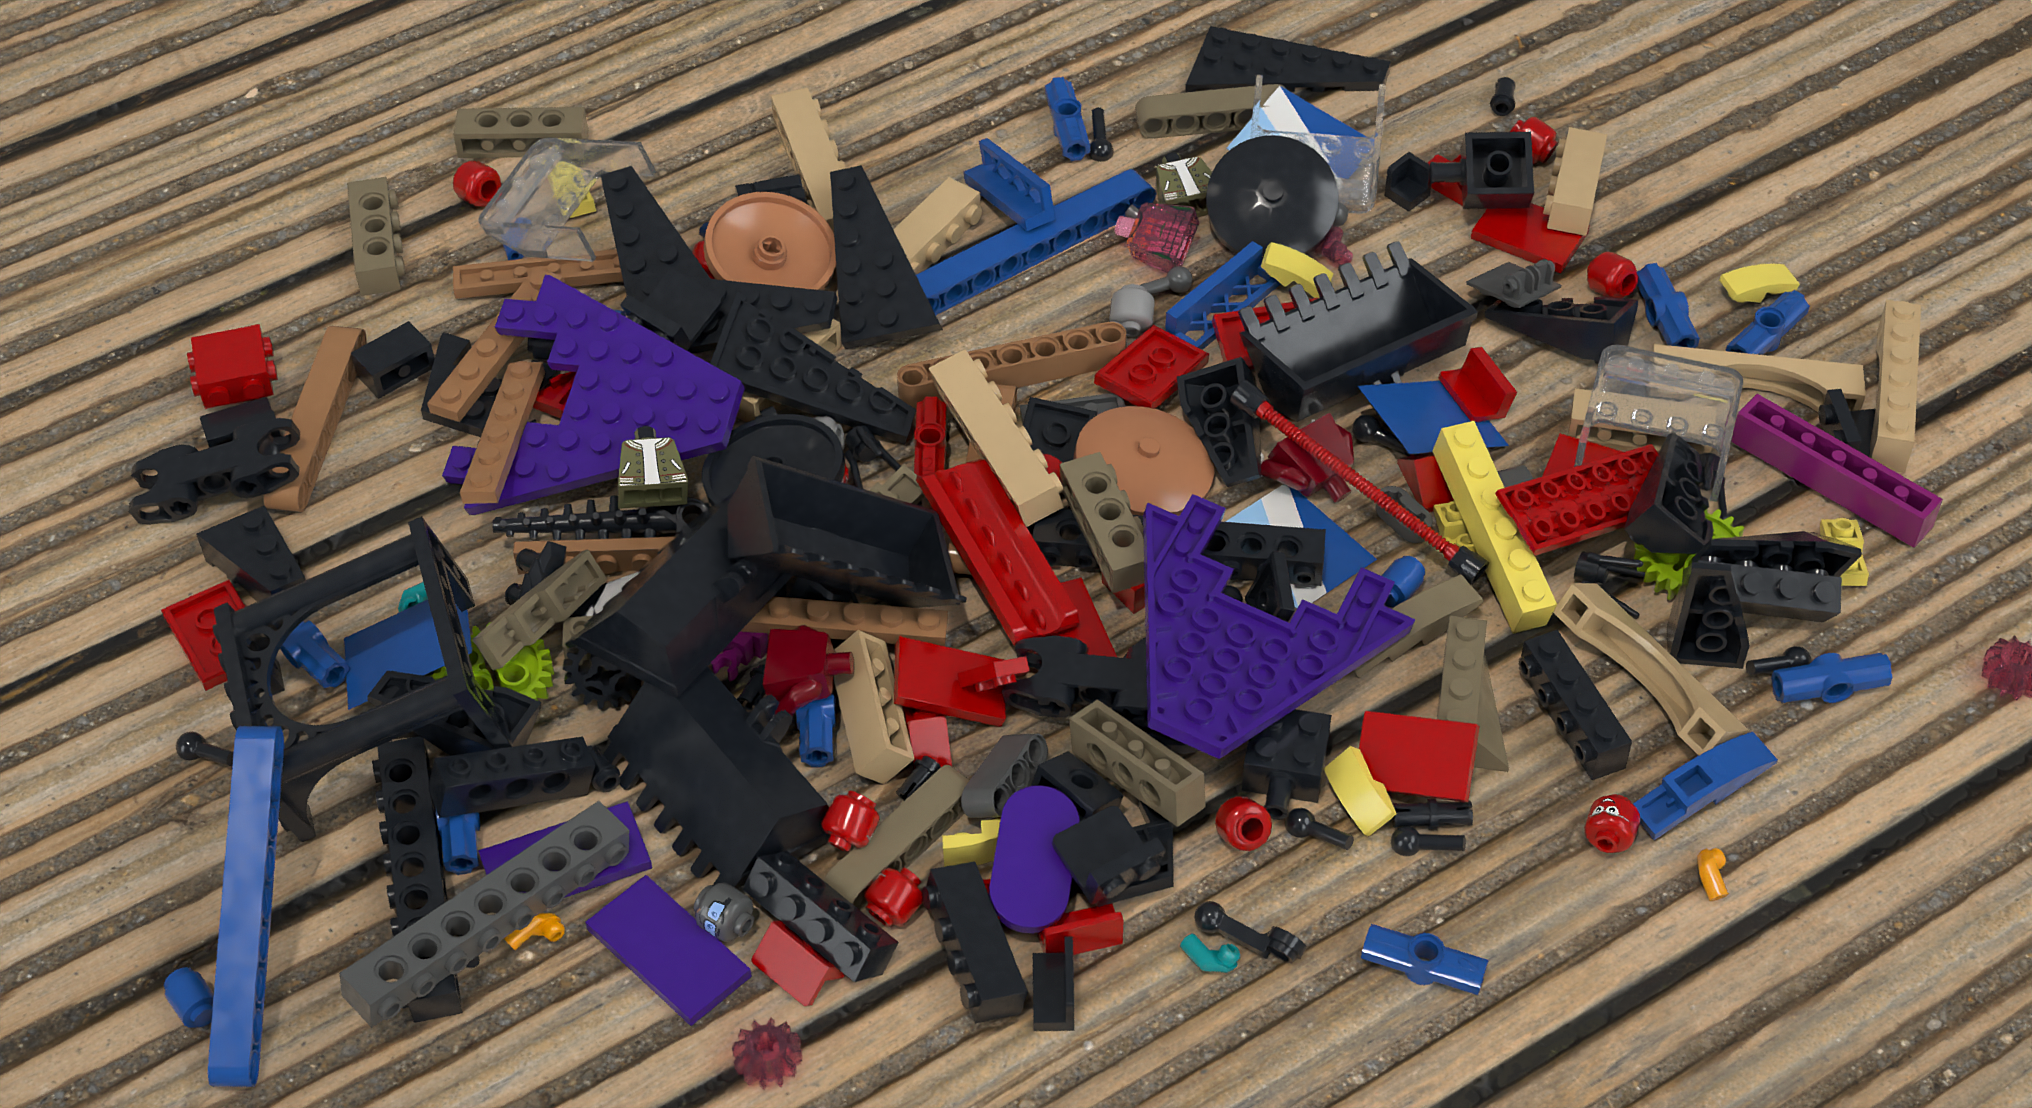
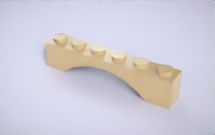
(1792, 377)
(1897, 387)
(1692, 709)

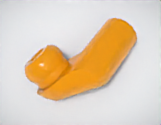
(1708, 865)
(542, 925)

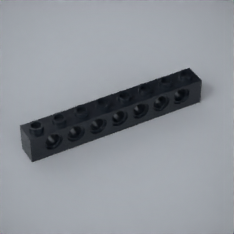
(1234, 544)
(412, 819)

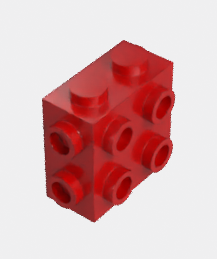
(232, 366)

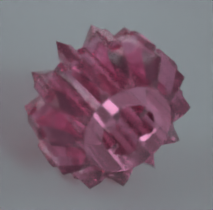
(2009, 667)
(767, 1053)

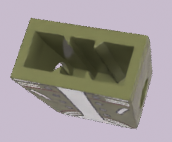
(1183, 182)
(651, 472)

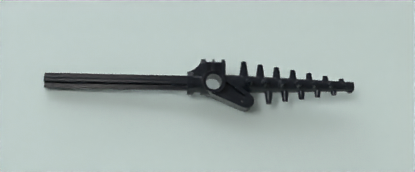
(626, 522)

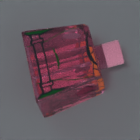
(1159, 234)

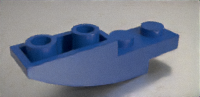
(1703, 780)

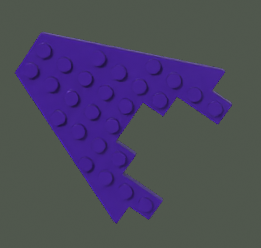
(621, 384)
(1227, 667)

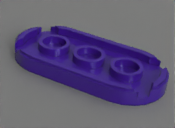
(1027, 874)

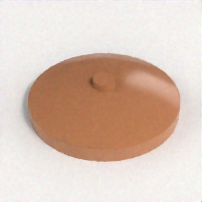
(770, 242)
(1153, 456)

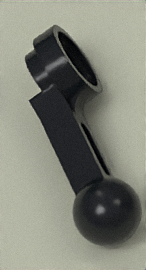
(1211, 918)

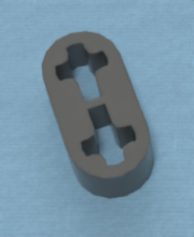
(1411, 505)

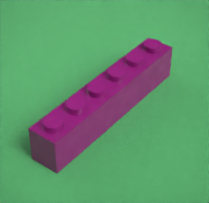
(1836, 470)

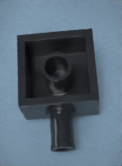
(1492, 170)
(1288, 760)

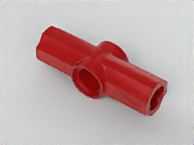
(930, 436)

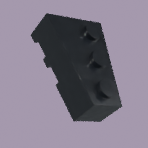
(251, 553)

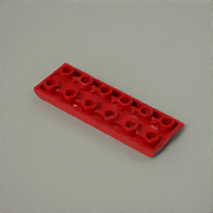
(1578, 500)
(999, 551)

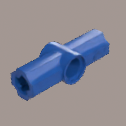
(1067, 119)
(1666, 307)
(1770, 325)
(309, 649)
(1831, 677)
(816, 731)
(459, 842)
(1445, 964)

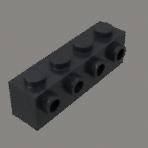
(1784, 592)
(1575, 705)
(820, 916)
(974, 942)

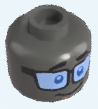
(724, 911)

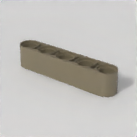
(1198, 111)
(901, 835)

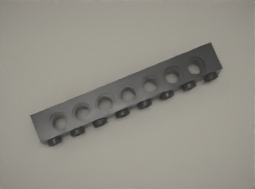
(365, 981)

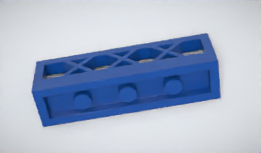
(1011, 187)
(1208, 297)

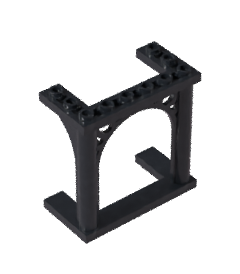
(256, 633)

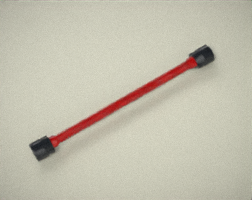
(1461, 559)

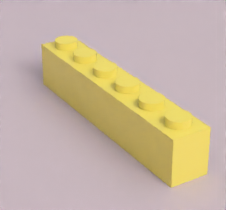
(1512, 565)

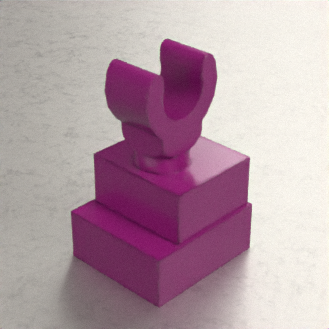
(741, 650)

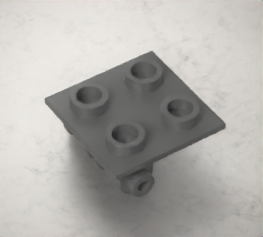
(1517, 284)

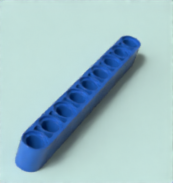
(1019, 249)
(246, 907)

